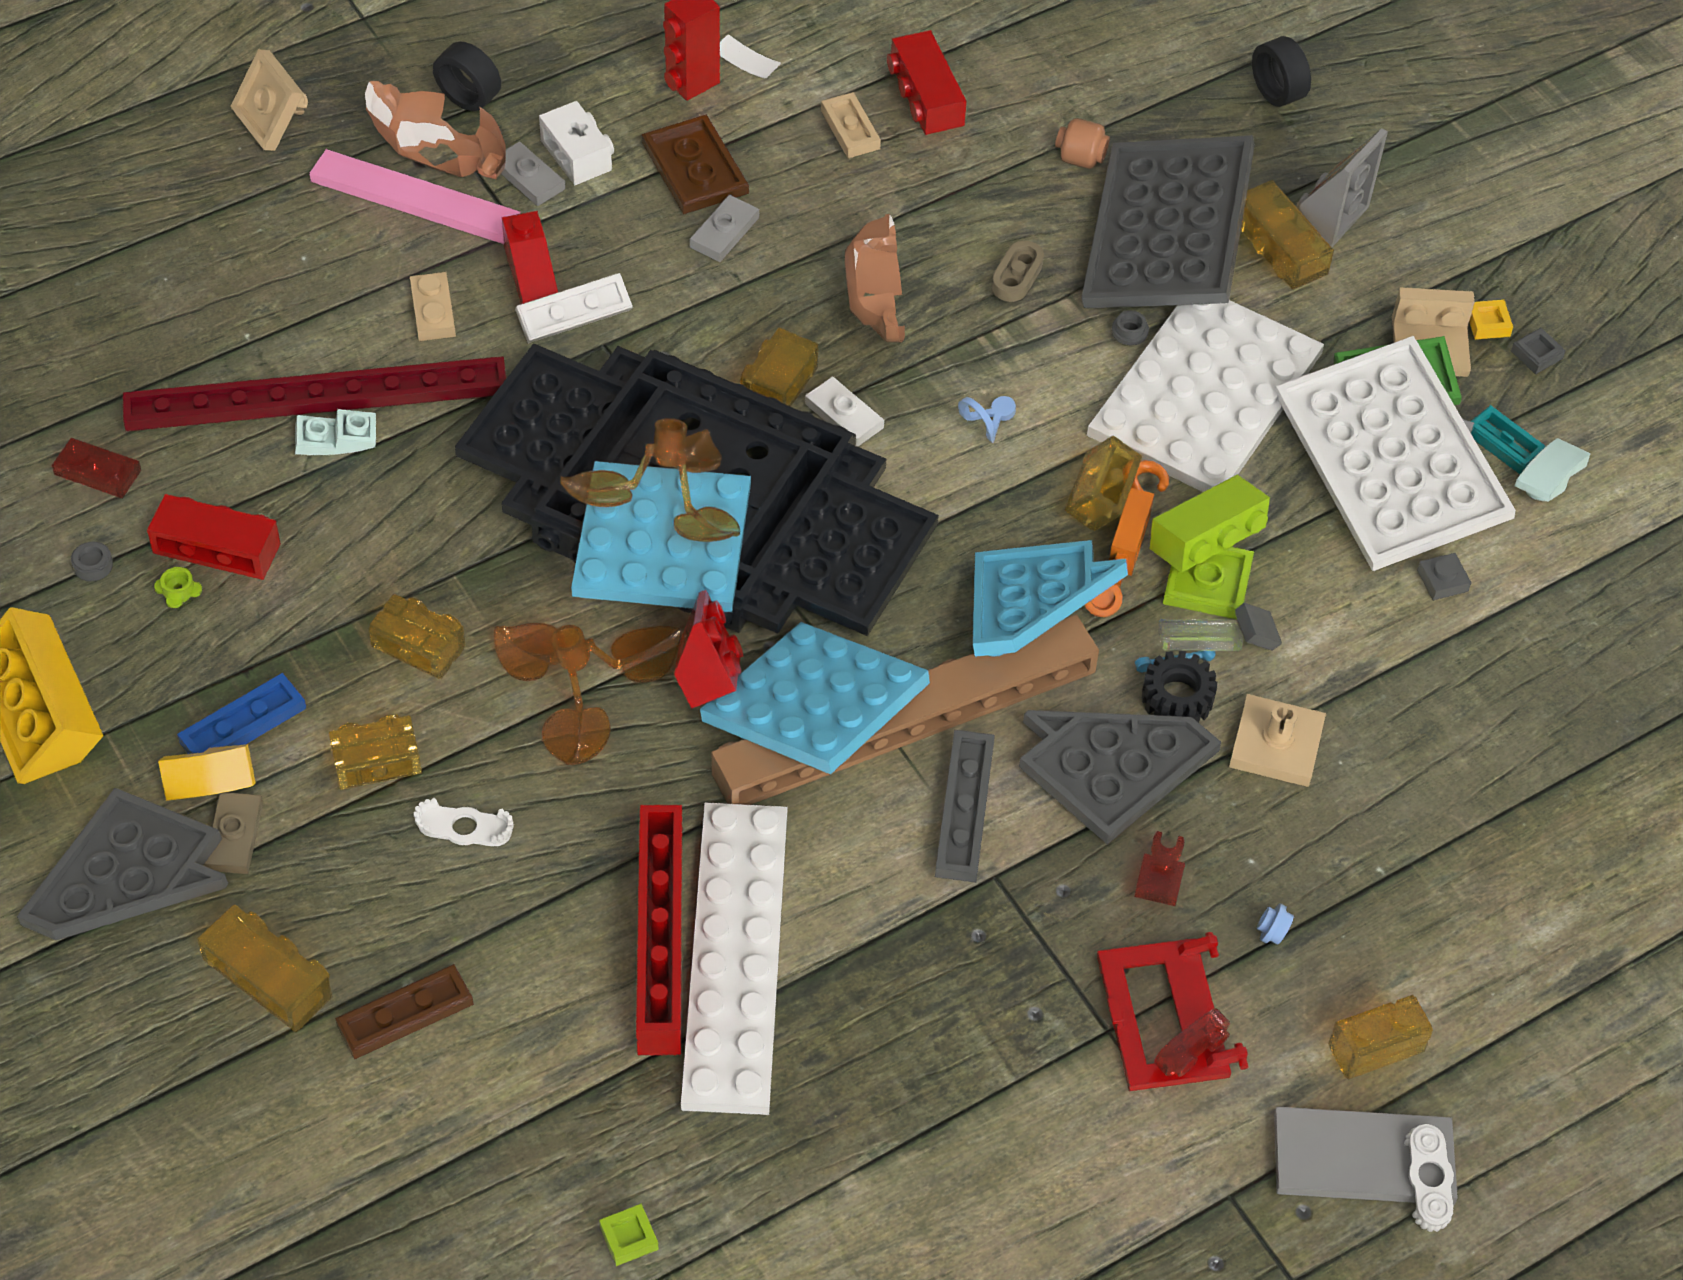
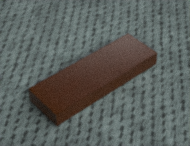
(404, 1011)

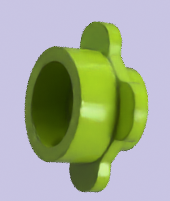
(176, 578)

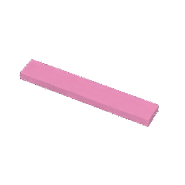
(411, 195)

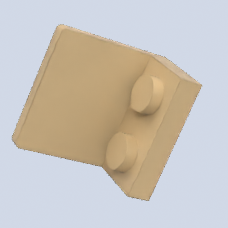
(1436, 314)

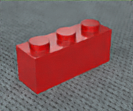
(692, 46)
(927, 82)
(214, 536)

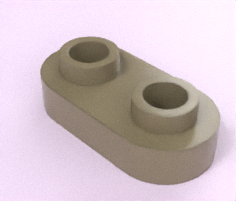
(1017, 271)

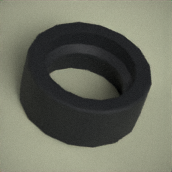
(477, 66)
(1281, 71)

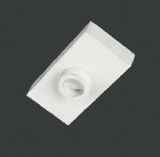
(842, 408)

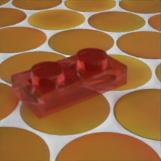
(96, 467)

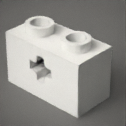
(576, 142)

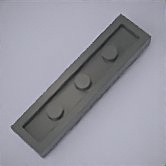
(965, 806)

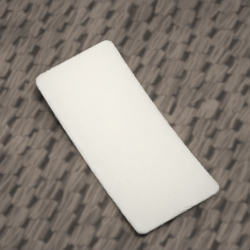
(746, 58)

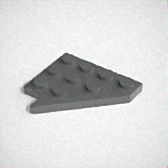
(1113, 764)
(123, 866)

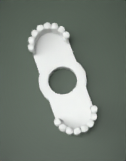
(438, 823)
(1433, 1204)

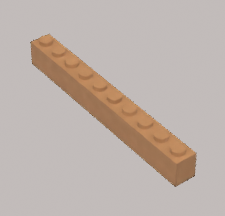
(956, 694)

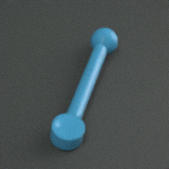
(1143, 662)

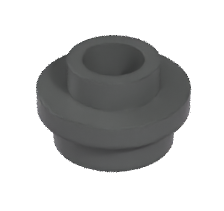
(1130, 328)

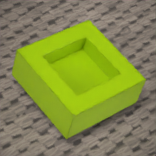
(628, 1234)

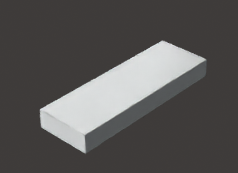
(573, 308)

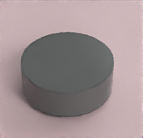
(92, 561)

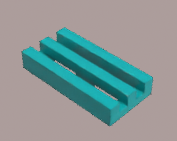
(1502, 443)

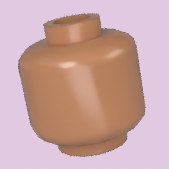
(1082, 143)

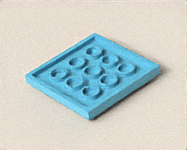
(639, 556)
(816, 697)

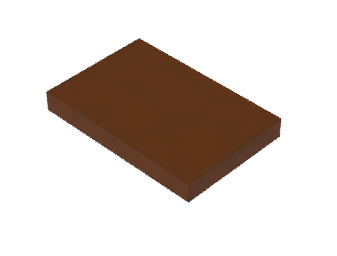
(695, 164)

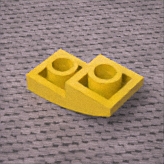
(207, 772)

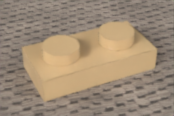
(850, 125)
(432, 306)

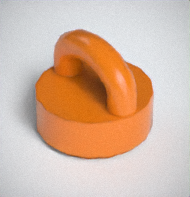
(1106, 603)

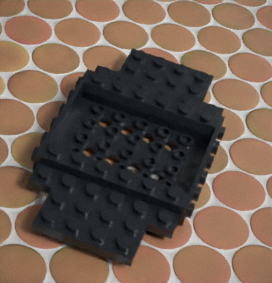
(812, 517)

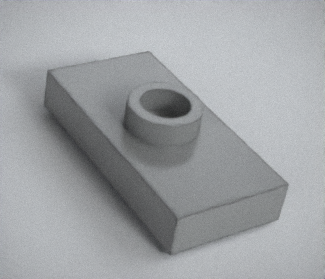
(531, 174)
(724, 228)

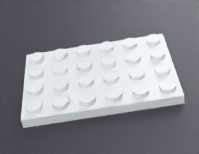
(1205, 391)
(1394, 453)

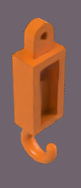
(1136, 516)

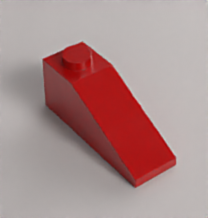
(528, 256)

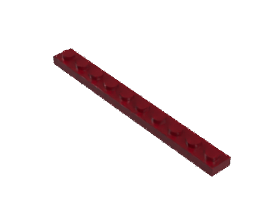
(312, 393)

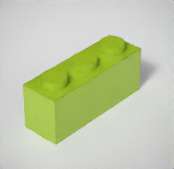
(1209, 523)

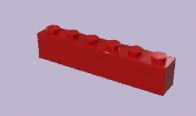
(659, 931)

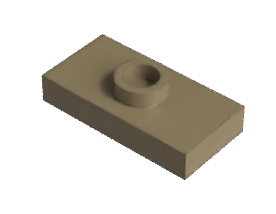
(237, 822)

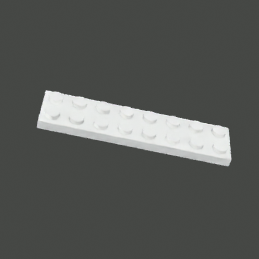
(735, 960)

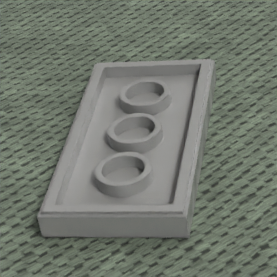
(1352, 1154)

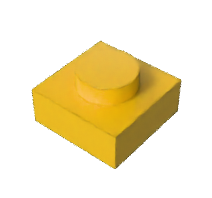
(1490, 320)

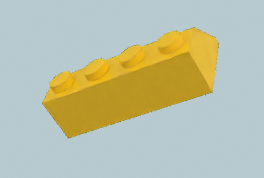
(42, 703)

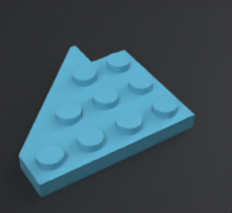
(1032, 590)

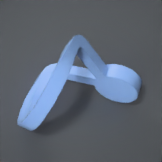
(1002, 409)

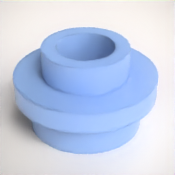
(1274, 924)

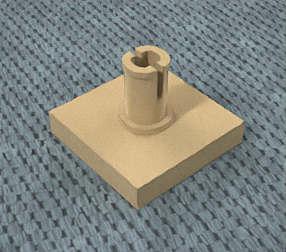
(268, 100)
(1277, 740)

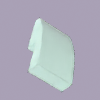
(346, 433)
(1551, 469)

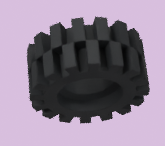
(1184, 671)

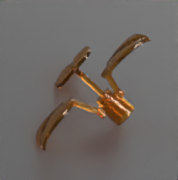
(670, 449)
(581, 733)

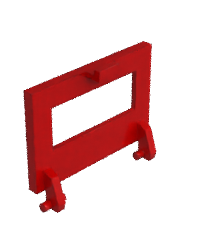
(1191, 1002)

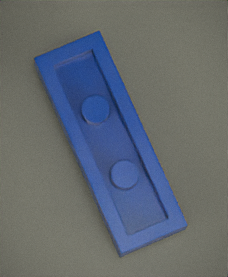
(245, 717)

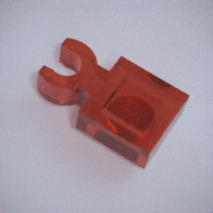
(1161, 872)

